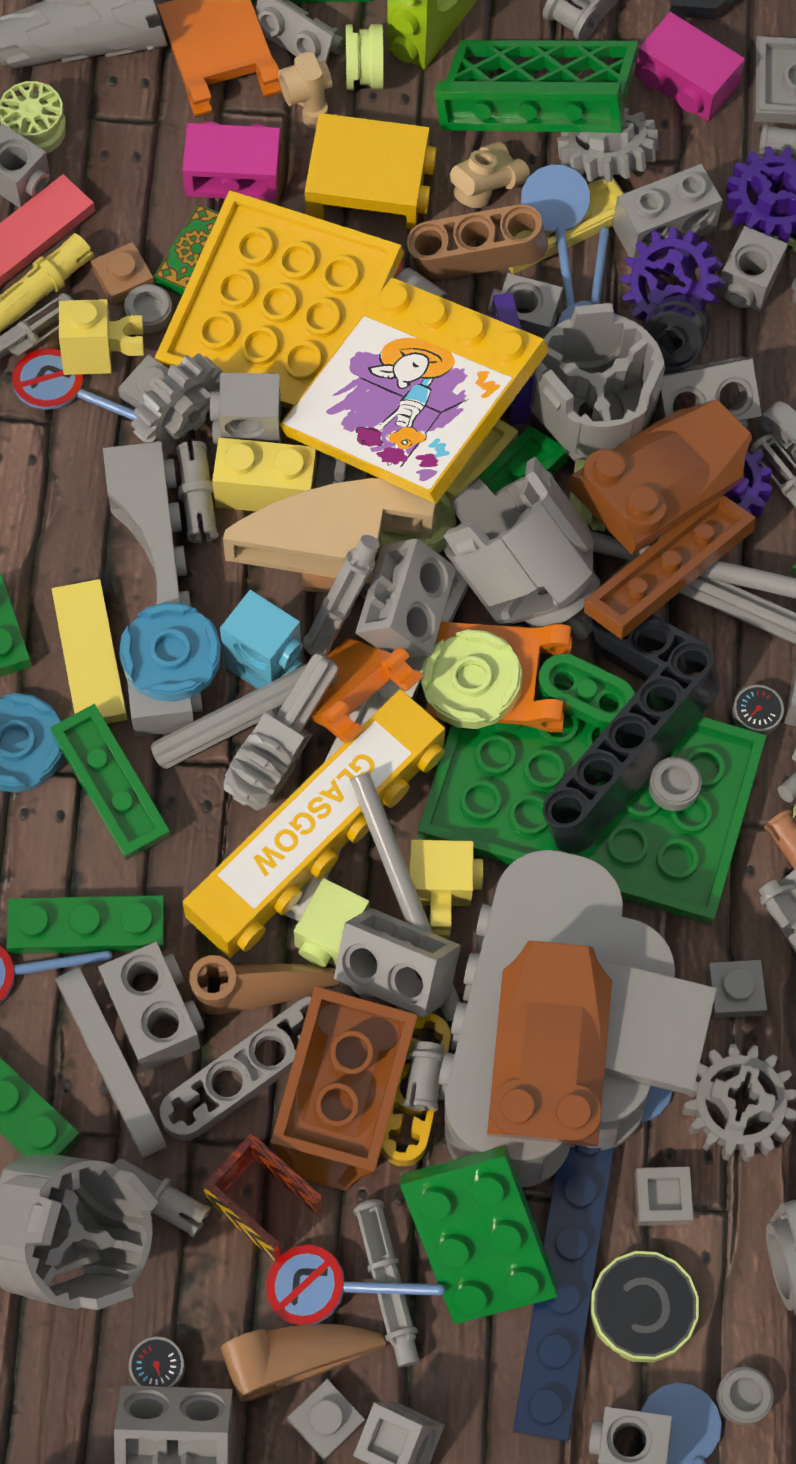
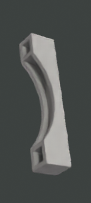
(139, 498)

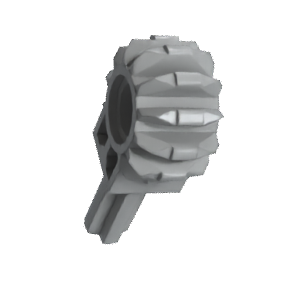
(278, 739)

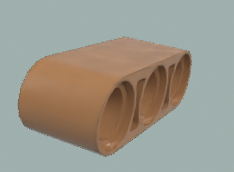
(457, 232)

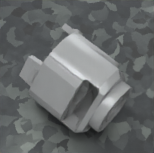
(600, 366)
(523, 549)
(72, 1216)

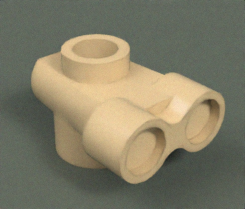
(305, 86)
(485, 171)

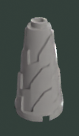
(78, 30)

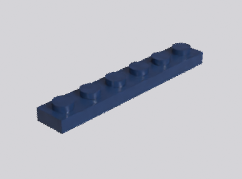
(560, 1323)

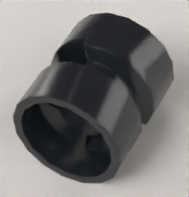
(680, 330)

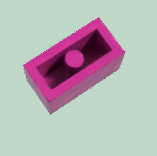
(689, 66)
(231, 159)

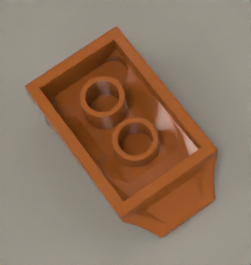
(663, 473)
(551, 1046)
(341, 1088)

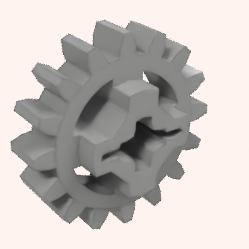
(611, 153)
(177, 401)
(760, 1109)

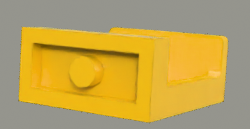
(369, 167)

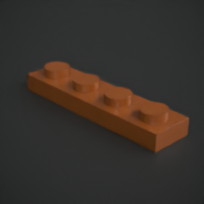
(668, 566)

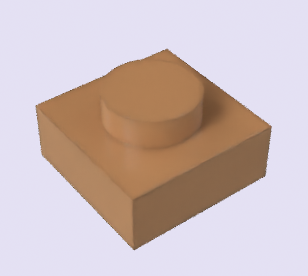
(121, 272)

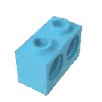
(260, 641)

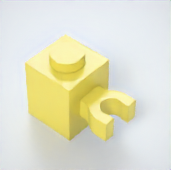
(90, 336)
(444, 878)

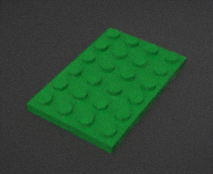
(674, 861)

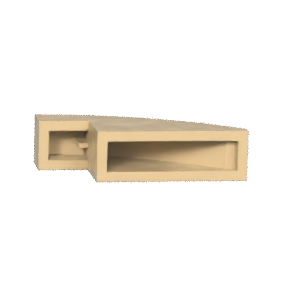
(322, 524)

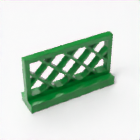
(544, 104)

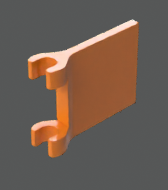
(216, 44)
(528, 646)
(360, 674)

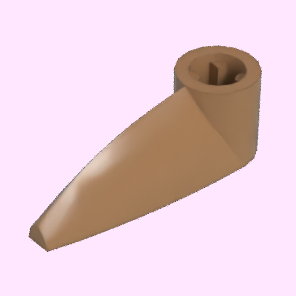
(253, 985)
(282, 1357)

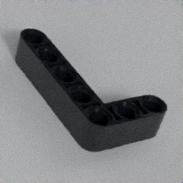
(637, 723)

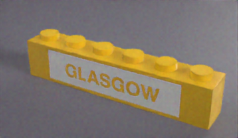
(313, 826)

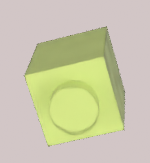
(323, 922)

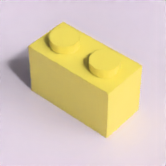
(260, 473)

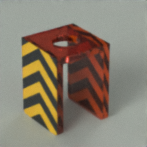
(231, 1169)

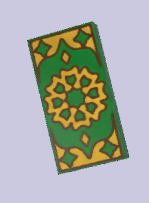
(186, 250)

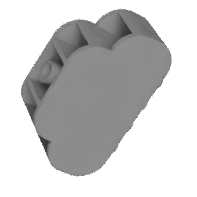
(545, 900)

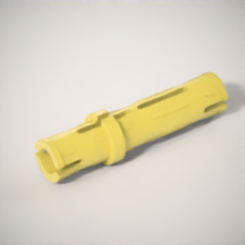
(42, 279)

